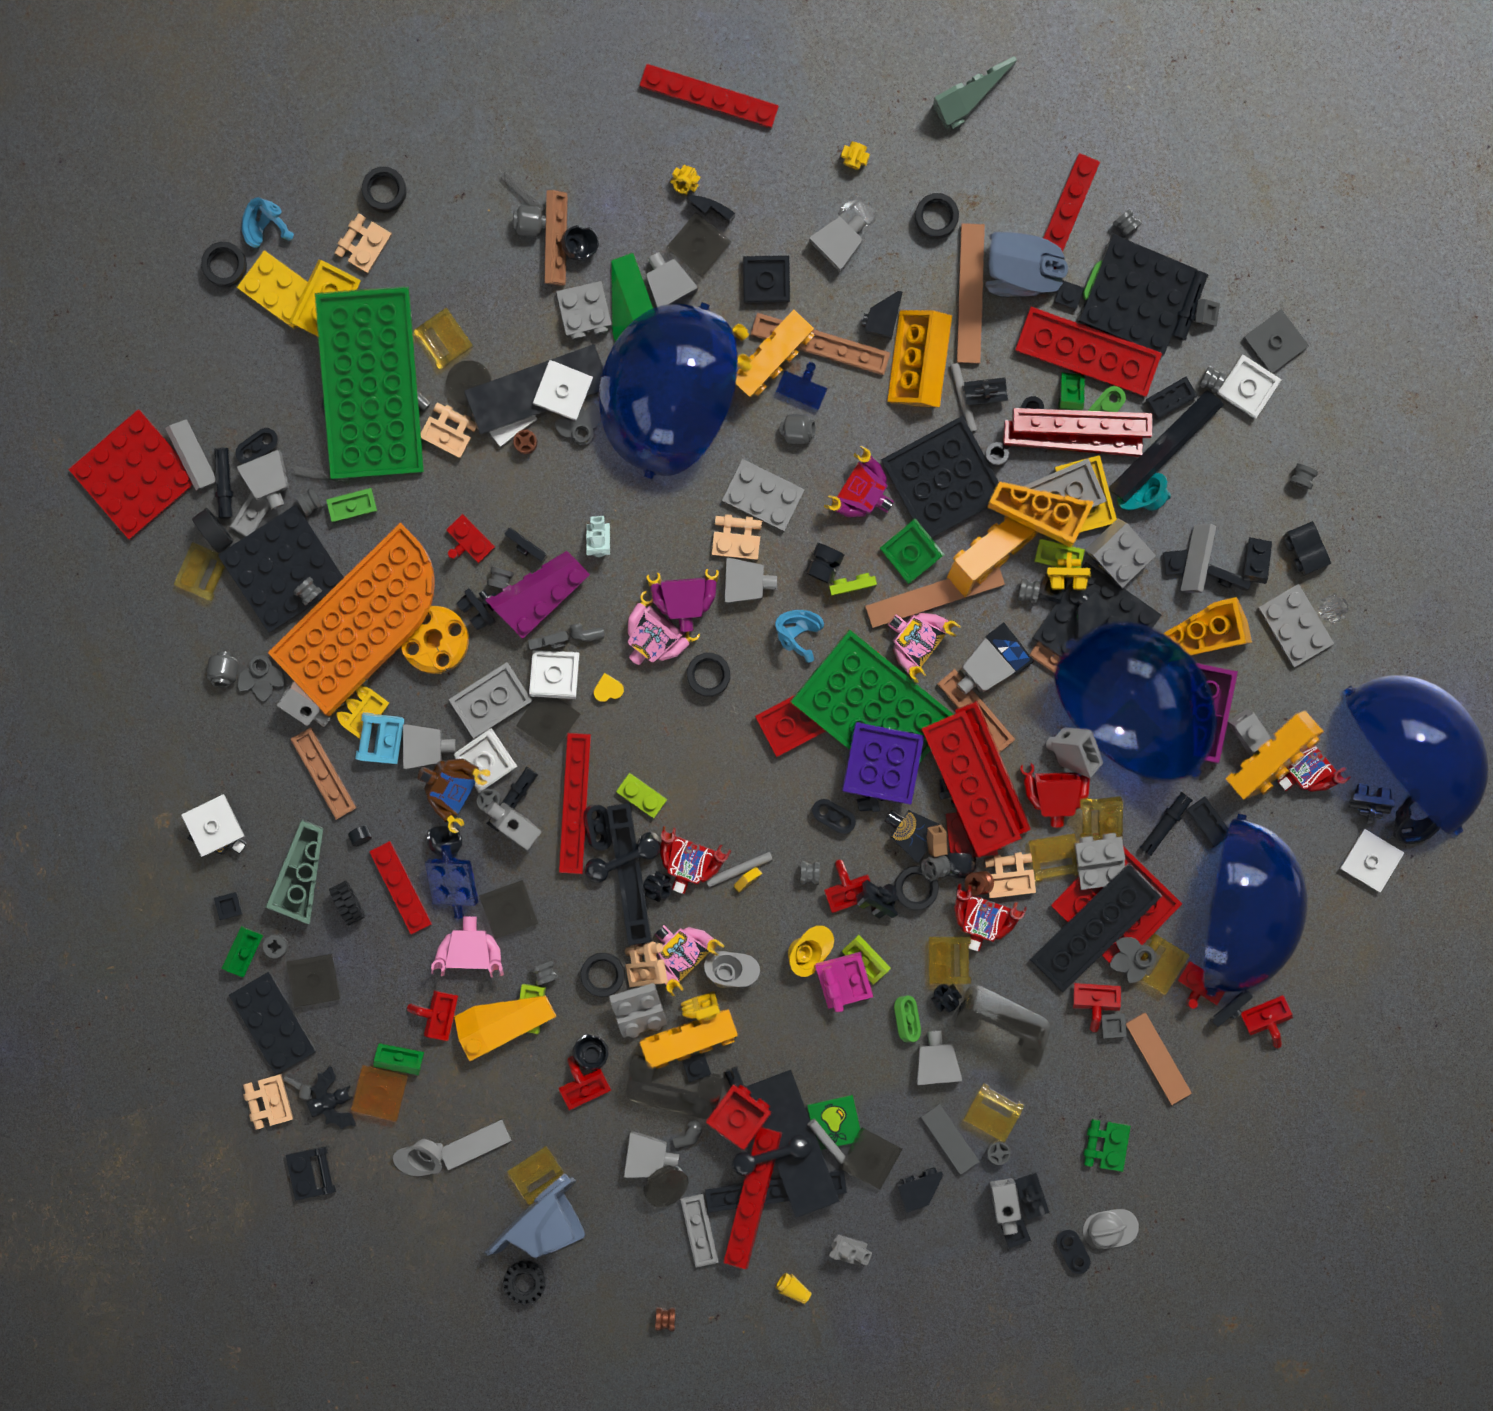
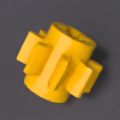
(855, 155)
(685, 179)

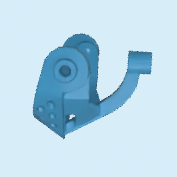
(253, 229)
(804, 621)

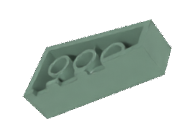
(297, 878)

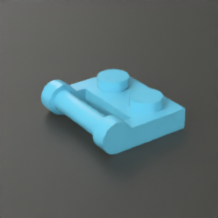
(387, 738)

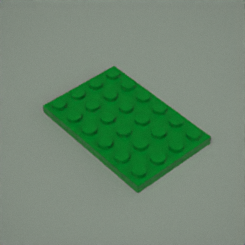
(866, 689)

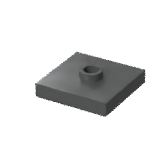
(1276, 341)

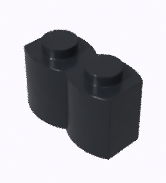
(1307, 548)

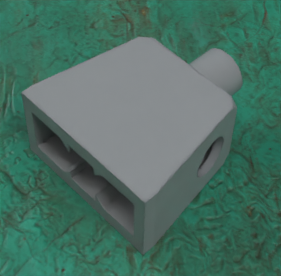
(839, 240)
(668, 281)
(266, 478)
(746, 581)
(984, 669)
(295, 703)
(1249, 731)
(424, 746)
(1076, 750)
(513, 824)
(937, 1061)
(647, 1155)
(1003, 1195)

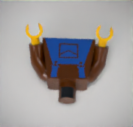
(450, 786)

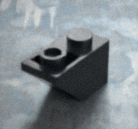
(920, 1190)

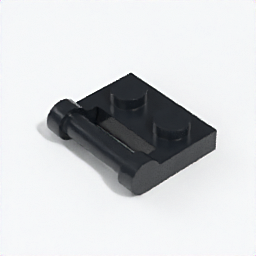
(303, 1174)

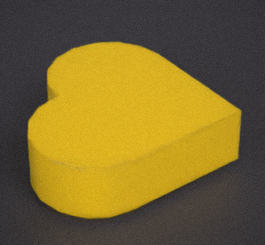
(608, 688)
(747, 879)

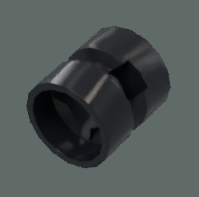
(824, 563)

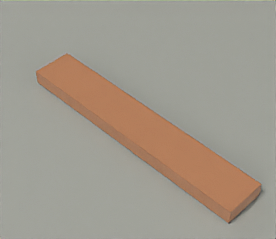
(970, 293)
(830, 347)
(926, 599)

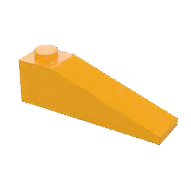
(1213, 628)
(494, 1024)

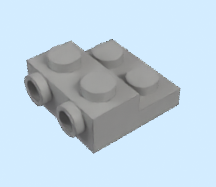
(584, 310)
(1099, 860)
(638, 1010)

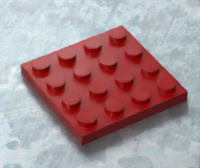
(133, 474)
(1074, 899)

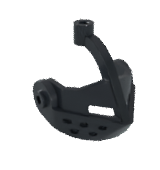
(1421, 829)

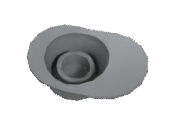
(731, 969)
(420, 1158)
(1110, 1228)

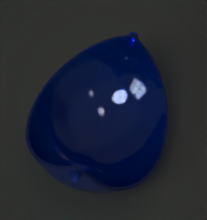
(668, 387)
(1139, 699)
(1425, 744)
(1255, 909)

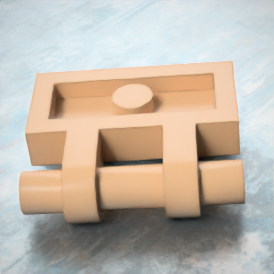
(369, 247)
(446, 437)
(736, 545)
(1011, 883)
(648, 971)
(274, 1098)

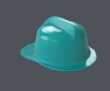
(1149, 496)

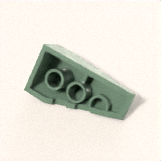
(961, 100)

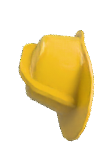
(809, 950)

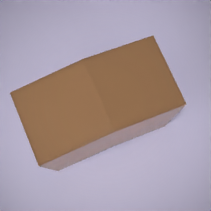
(937, 841)

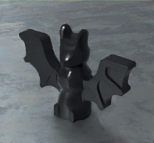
(326, 1102)

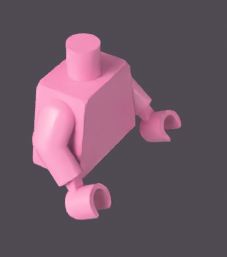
(468, 949)

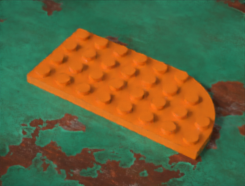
(360, 621)

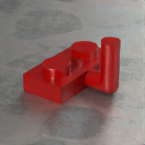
(469, 539)
(844, 894)
(1193, 978)
(1096, 998)
(439, 1015)
(1268, 1016)
(583, 1087)

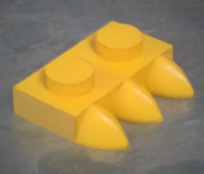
(370, 703)
(701, 1007)

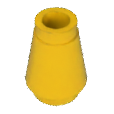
(791, 1287)

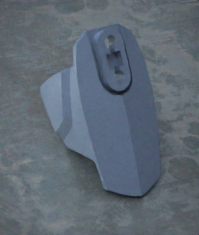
(1024, 265)
(544, 1224)

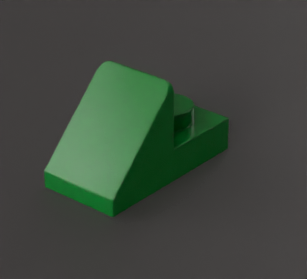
(1071, 391)

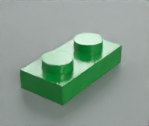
(242, 951)
(398, 1059)

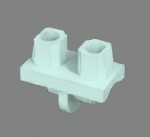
(597, 537)

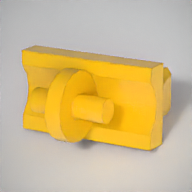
(1079, 575)

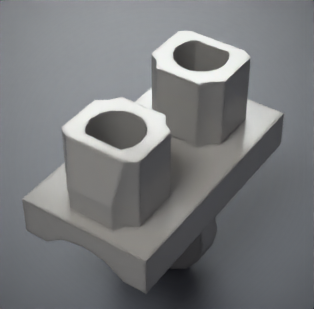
(850, 1250)

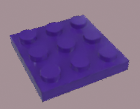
(883, 763)

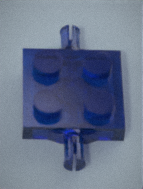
(451, 882)

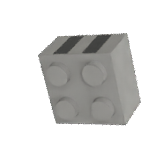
(1120, 552)

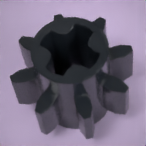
(657, 886)
(946, 997)

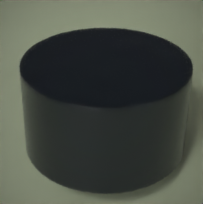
(359, 836)

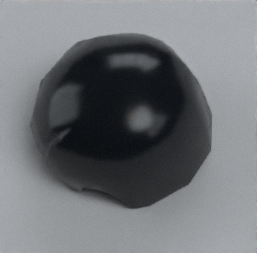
(579, 242)
(442, 835)
(961, 865)
(590, 1052)

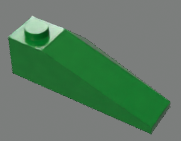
(628, 293)

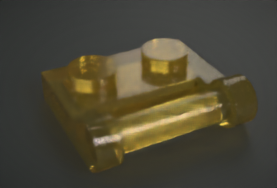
(450, 335)
(194, 569)
(1109, 816)
(1053, 849)
(942, 960)
(1167, 966)
(990, 1119)
(533, 1169)

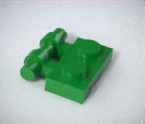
(1114, 1145)

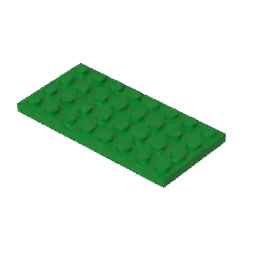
(369, 382)

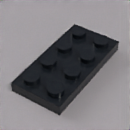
(272, 1023)

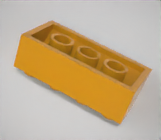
(919, 358)

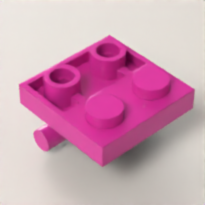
(844, 980)

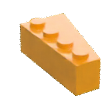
(774, 352)
(1040, 510)
(988, 552)
(1276, 756)
(689, 1038)

